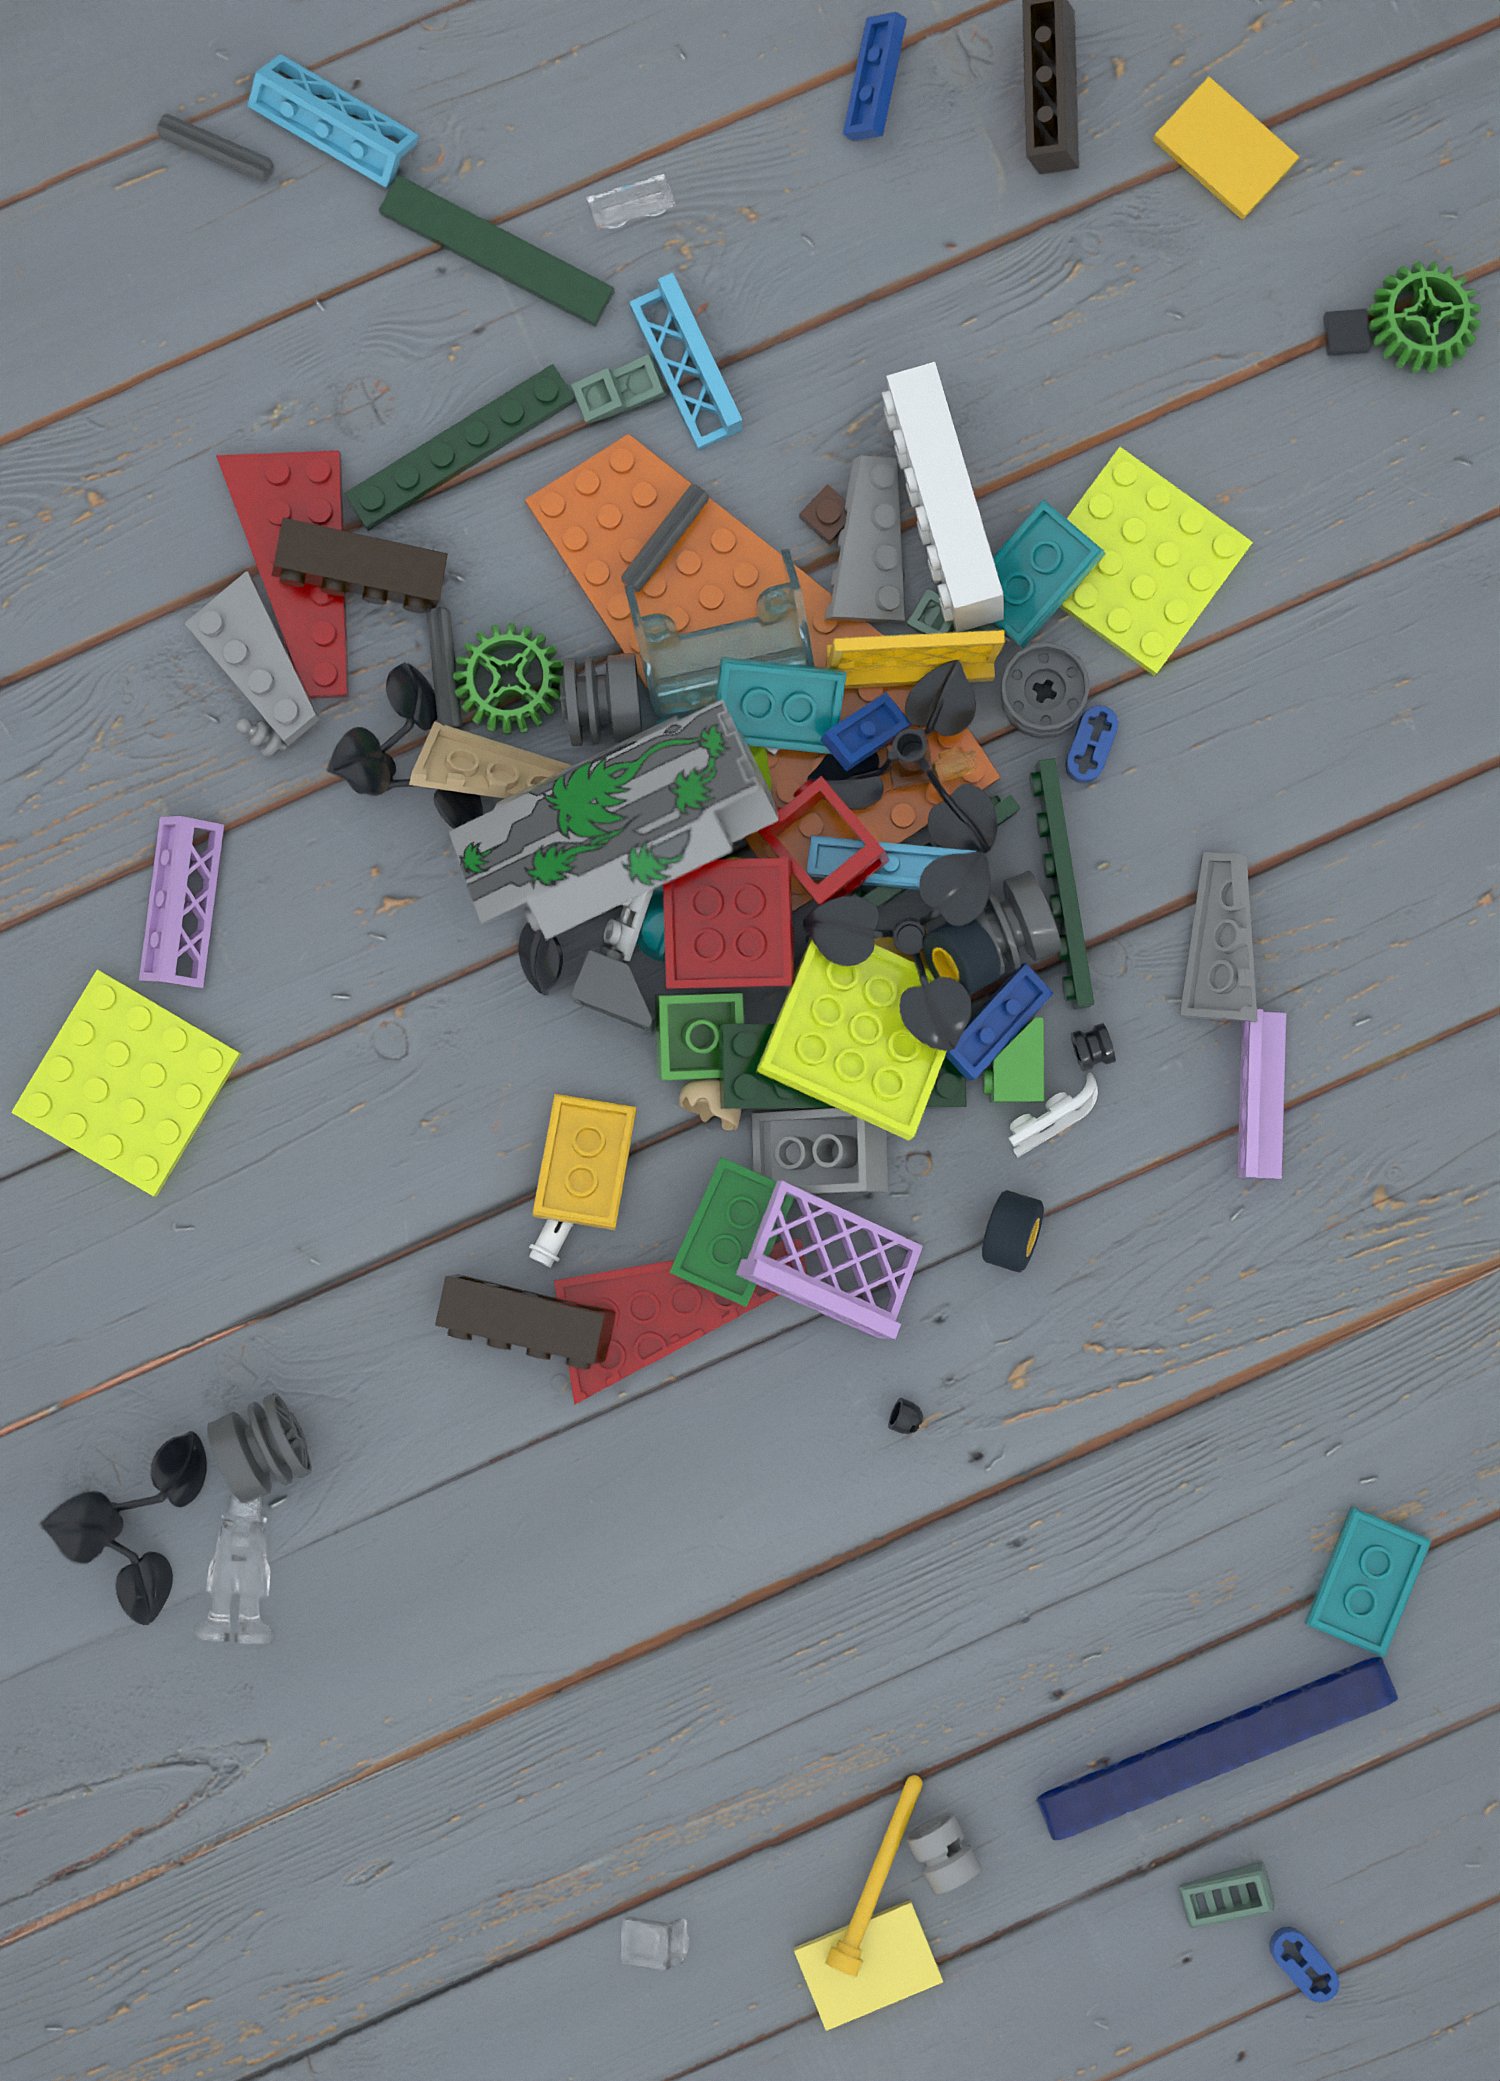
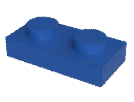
(865, 731)

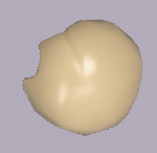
(703, 1098)

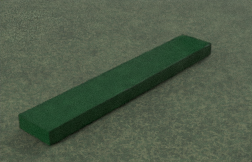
(496, 250)

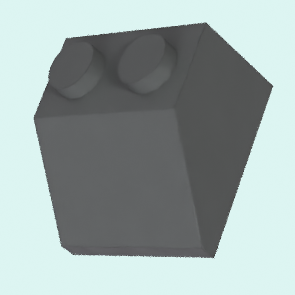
(611, 989)

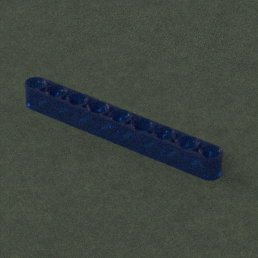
(1217, 1748)

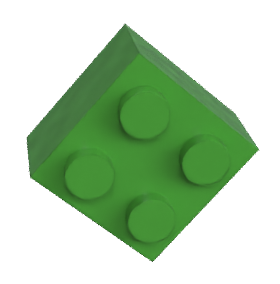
(690, 1032)

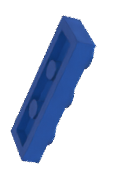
(874, 76)
(998, 1021)

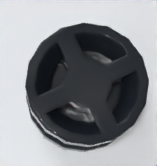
(1093, 1047)

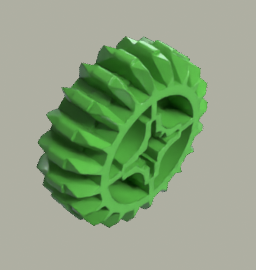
(1455, 309)
(497, 691)

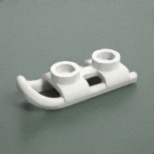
(621, 932)
(1060, 1112)

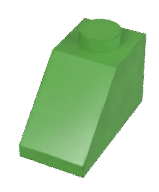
(1018, 1069)

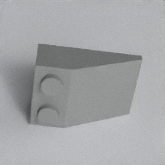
(820, 1151)

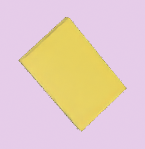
(893, 1967)

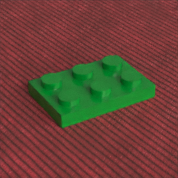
(726, 1231)

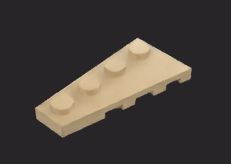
(478, 765)

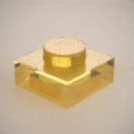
(954, 764)

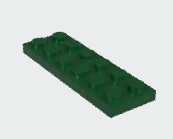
(745, 1088)

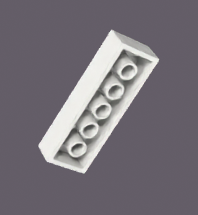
(945, 498)

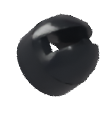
(905, 1417)

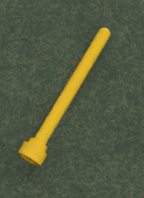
(846, 1954)

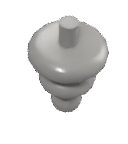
(260, 734)

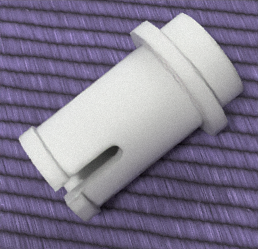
(549, 1243)

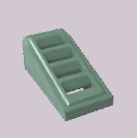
(1240, 1876)

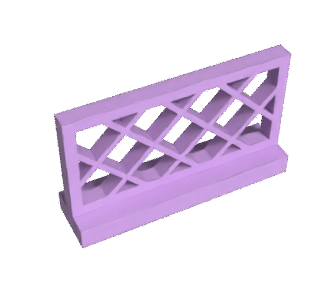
(809, 1289)

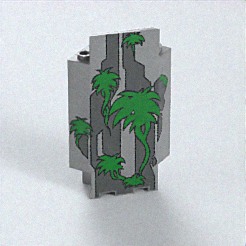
(616, 823)

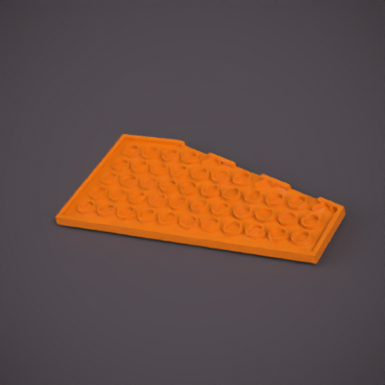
(711, 578)

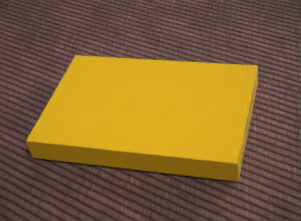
(1225, 148)
(584, 1162)

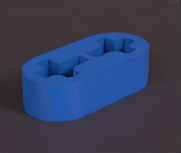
(1082, 741)
(1311, 1958)

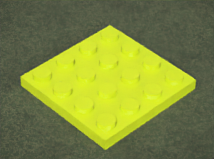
(1159, 560)
(847, 1040)
(126, 1083)

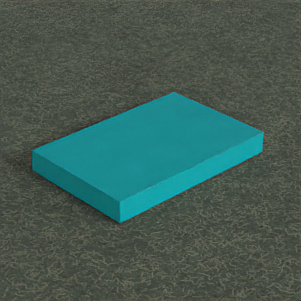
(1041, 570)
(781, 702)
(1367, 1582)

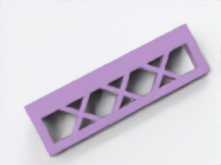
(168, 900)
(1262, 1096)

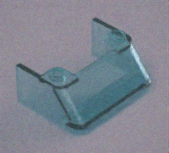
(685, 667)

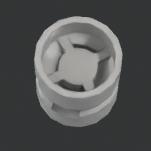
(946, 1858)

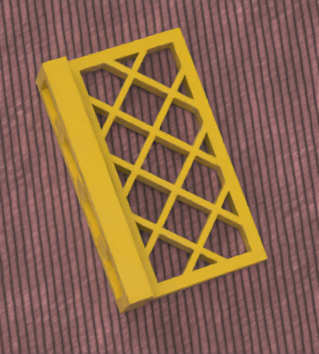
(908, 658)

